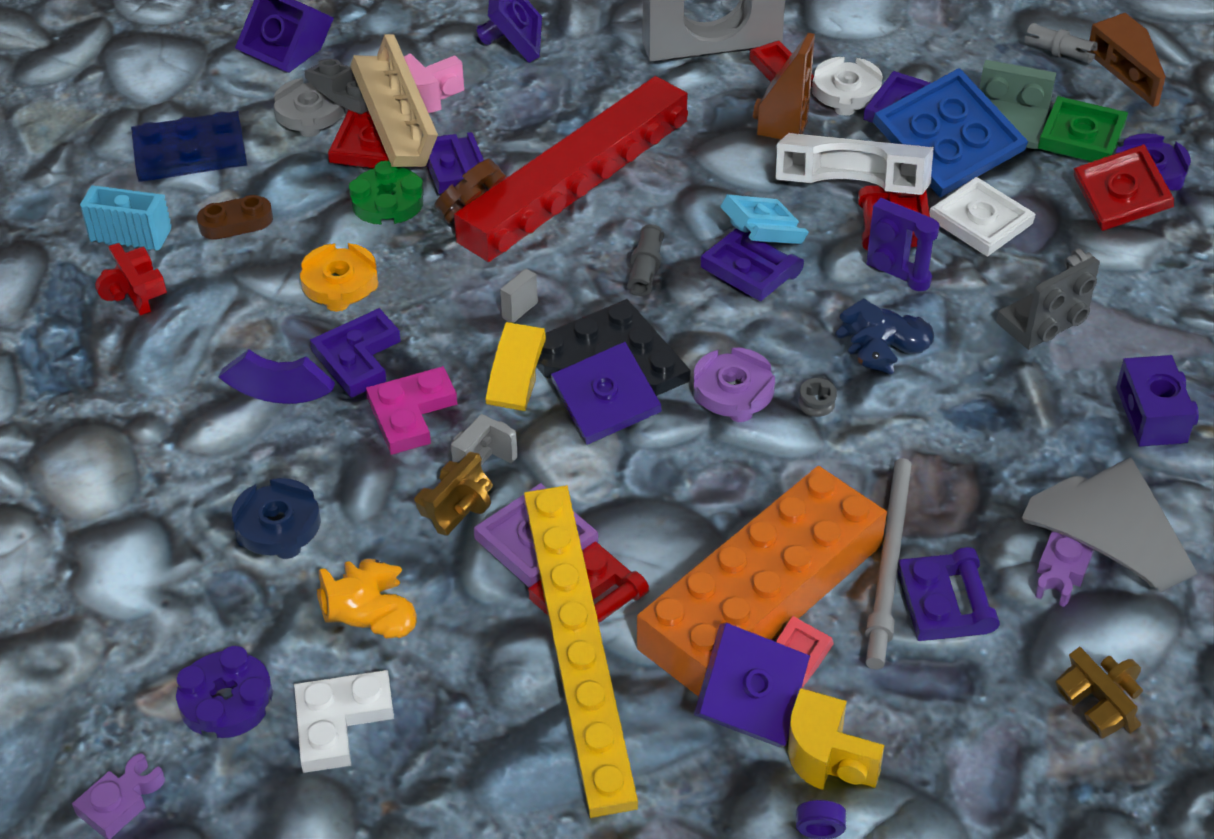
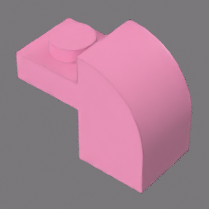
(437, 80)

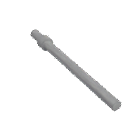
(880, 622)

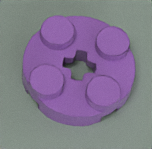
(731, 400)

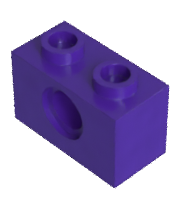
(1156, 400)

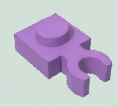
(1062, 566)
(115, 800)

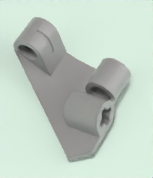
(1117, 518)

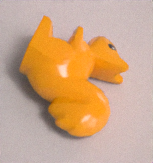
(358, 599)

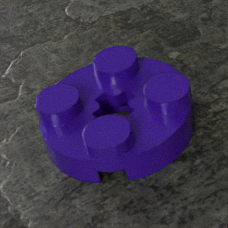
(1171, 161)
(217, 671)

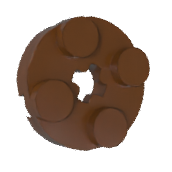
(475, 183)

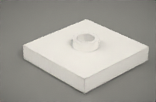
(982, 216)

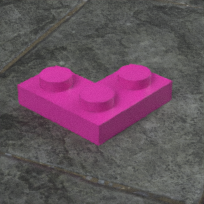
(401, 403)

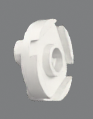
(846, 84)

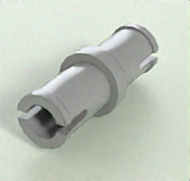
(1061, 43)

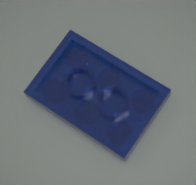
(188, 146)

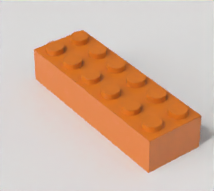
(763, 574)

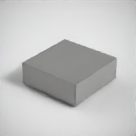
(519, 295)

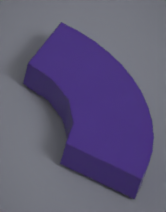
(277, 381)

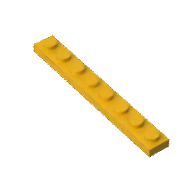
(580, 654)

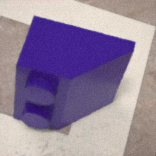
(283, 32)

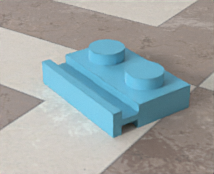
(764, 218)

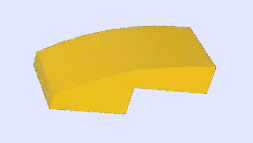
(515, 366)

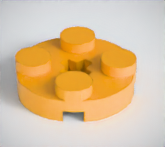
(356, 278)

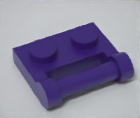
(891, 243)
(750, 264)
(933, 600)

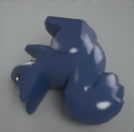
(880, 328)

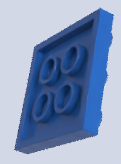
(960, 125)

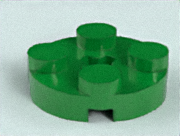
(373, 192)

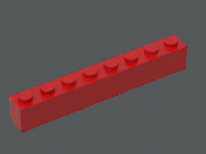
(570, 169)

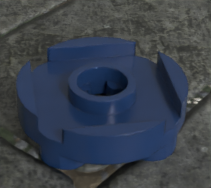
(281, 536)

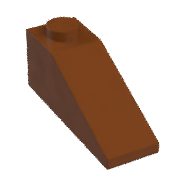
(1129, 55)
(787, 98)

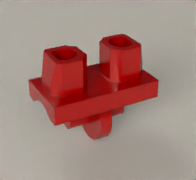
(131, 276)

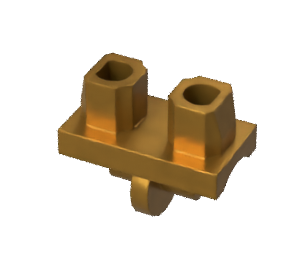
(461, 490)
(1114, 706)

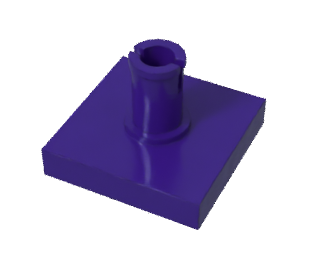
(518, 23)

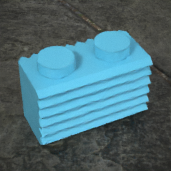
(126, 217)

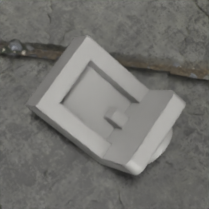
(486, 438)

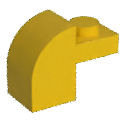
(821, 748)

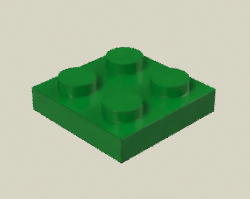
(1082, 130)

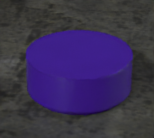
(821, 819)

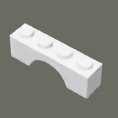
(889, 165)

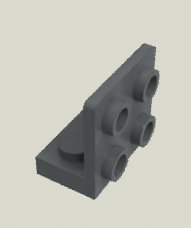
(1053, 305)

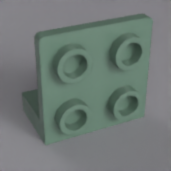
(1020, 95)

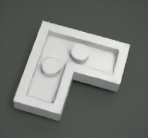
(329, 707)

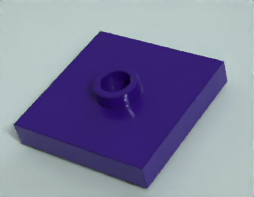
(606, 393)
(751, 685)

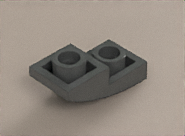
(337, 84)

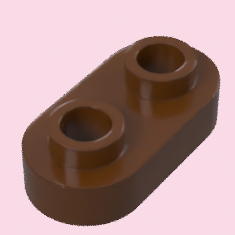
(234, 217)

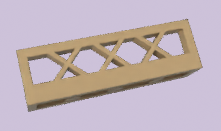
(395, 105)

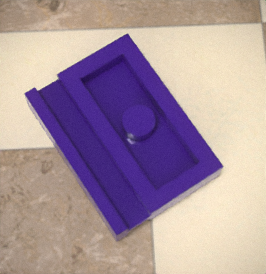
(452, 158)

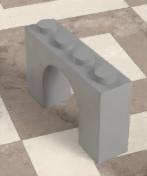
(672, 35)

